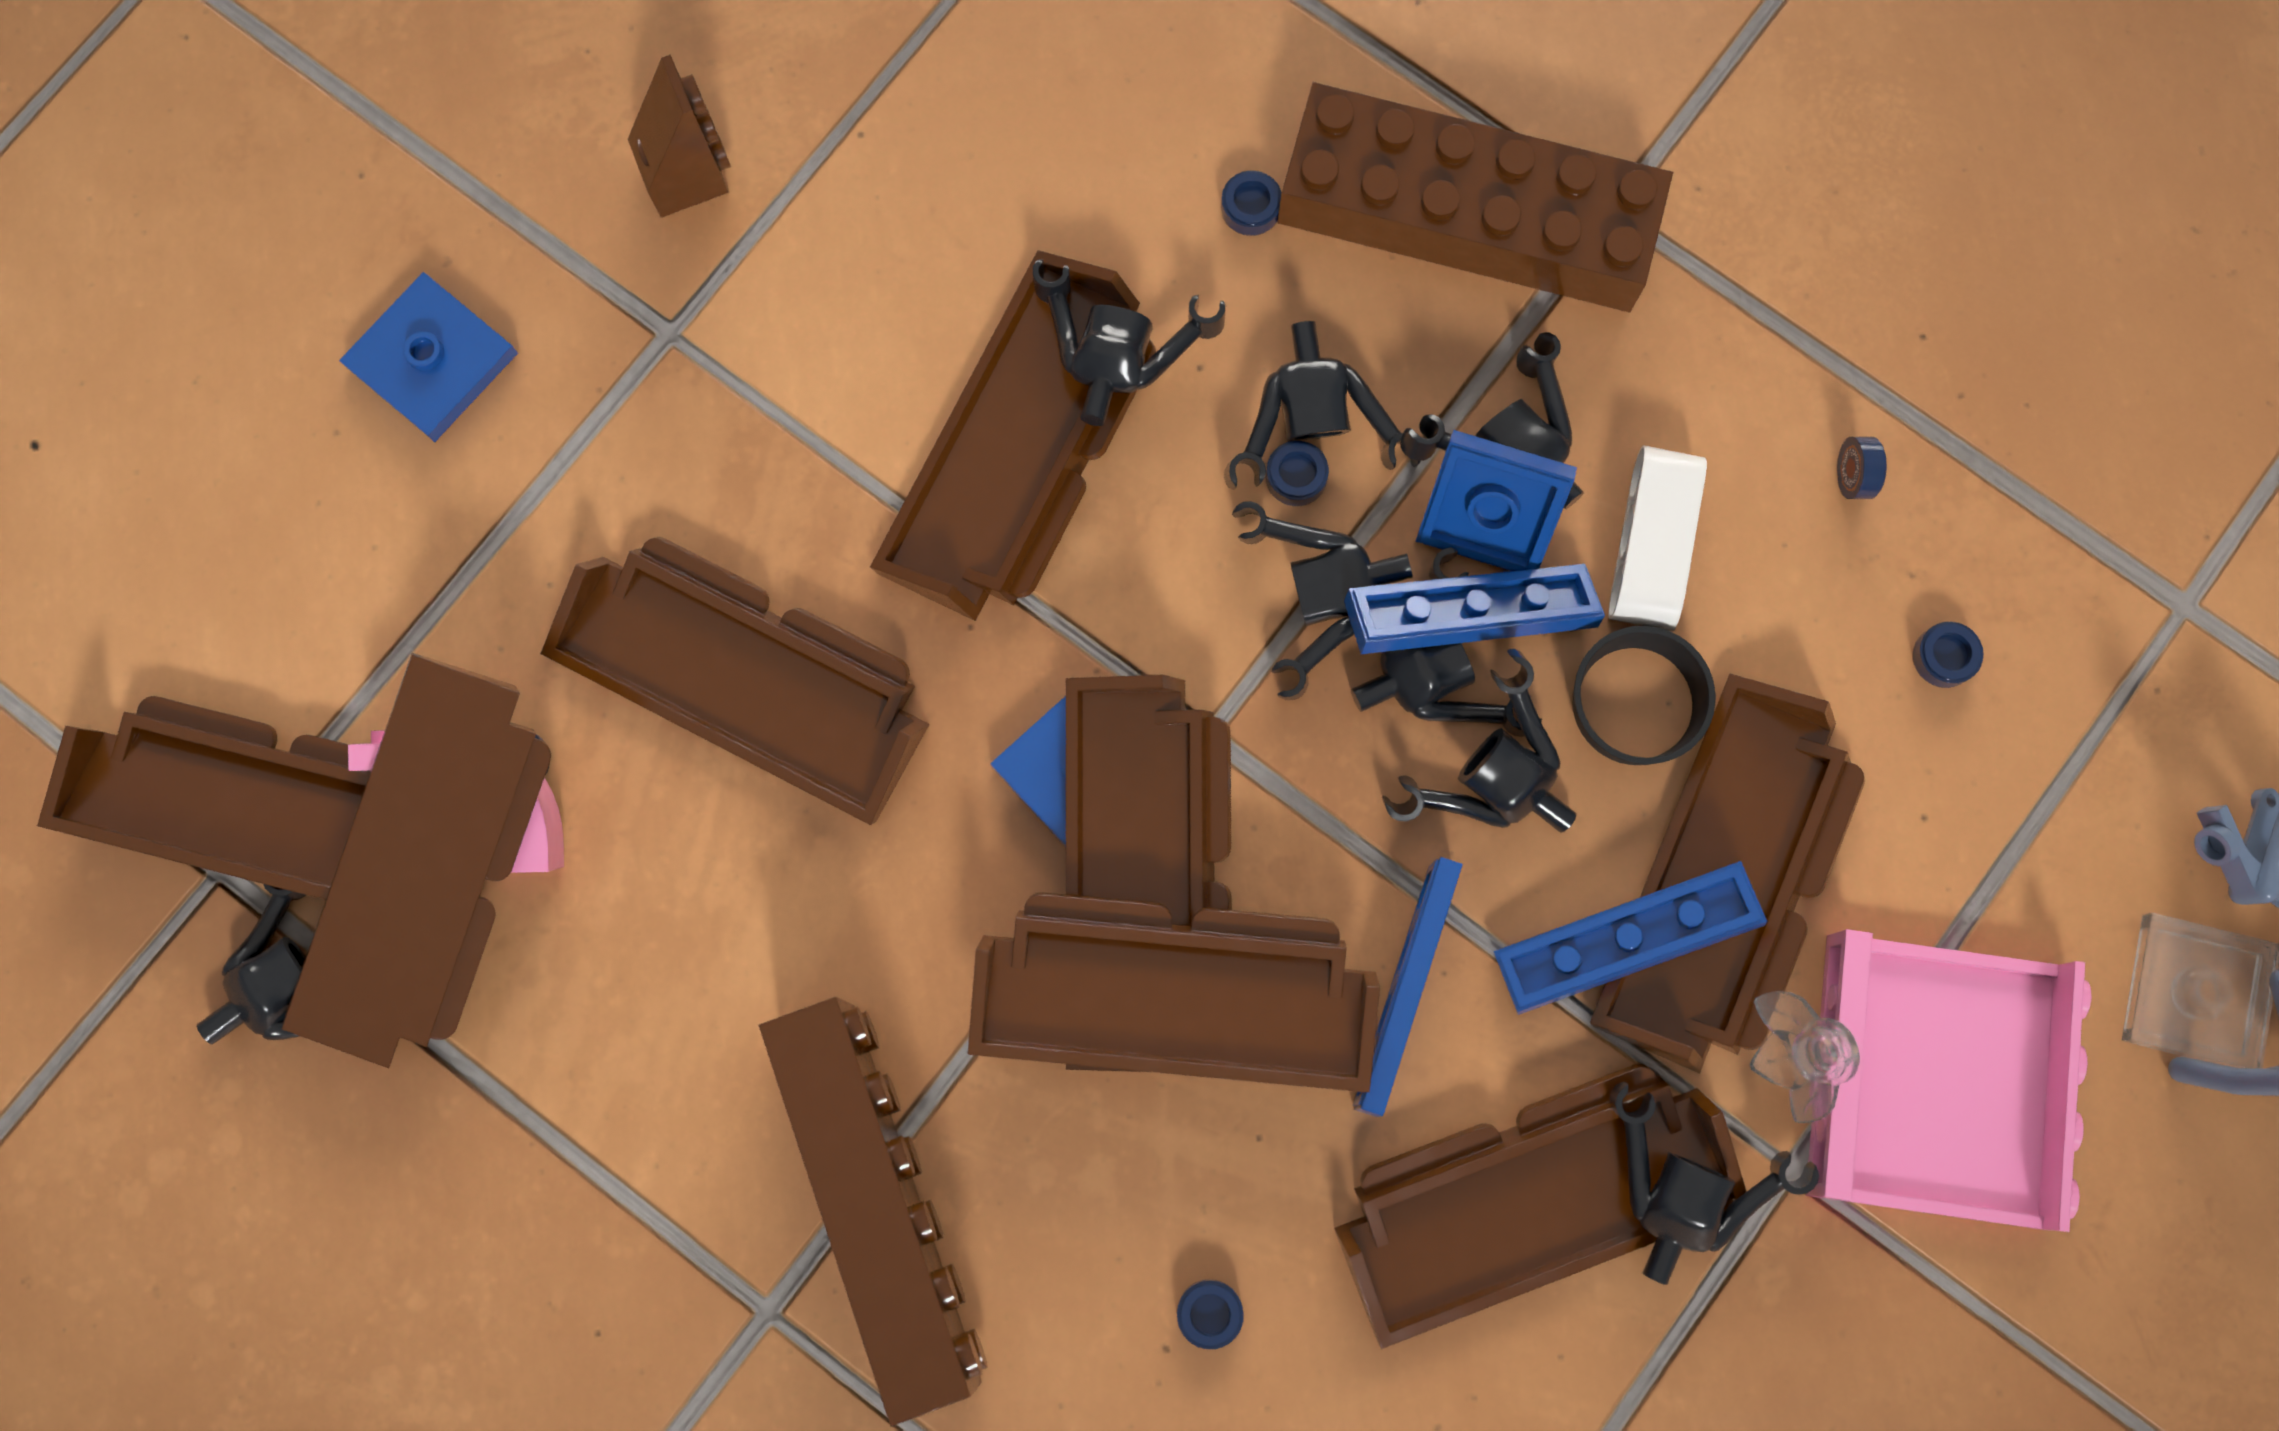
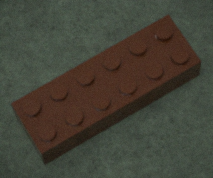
(1474, 197)
(873, 1210)

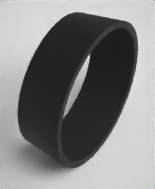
(1678, 652)

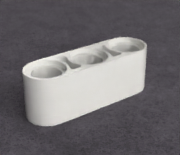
(1657, 538)

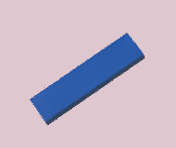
(1473, 608)
(1630, 937)
(1408, 983)

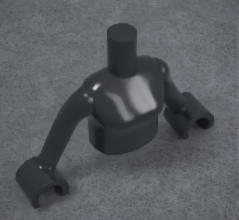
(1115, 344)
(1313, 405)
(1518, 423)
(1322, 583)
(1430, 673)
(1501, 771)
(259, 981)
(1688, 1198)

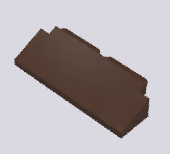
(1007, 457)
(757, 684)
(208, 794)
(1145, 796)
(1781, 806)
(406, 898)
(1200, 1000)
(1517, 1206)

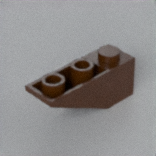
(677, 143)

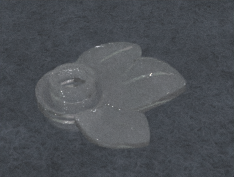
(1799, 1055)

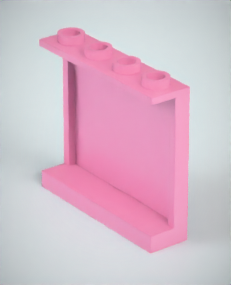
(1957, 1083)

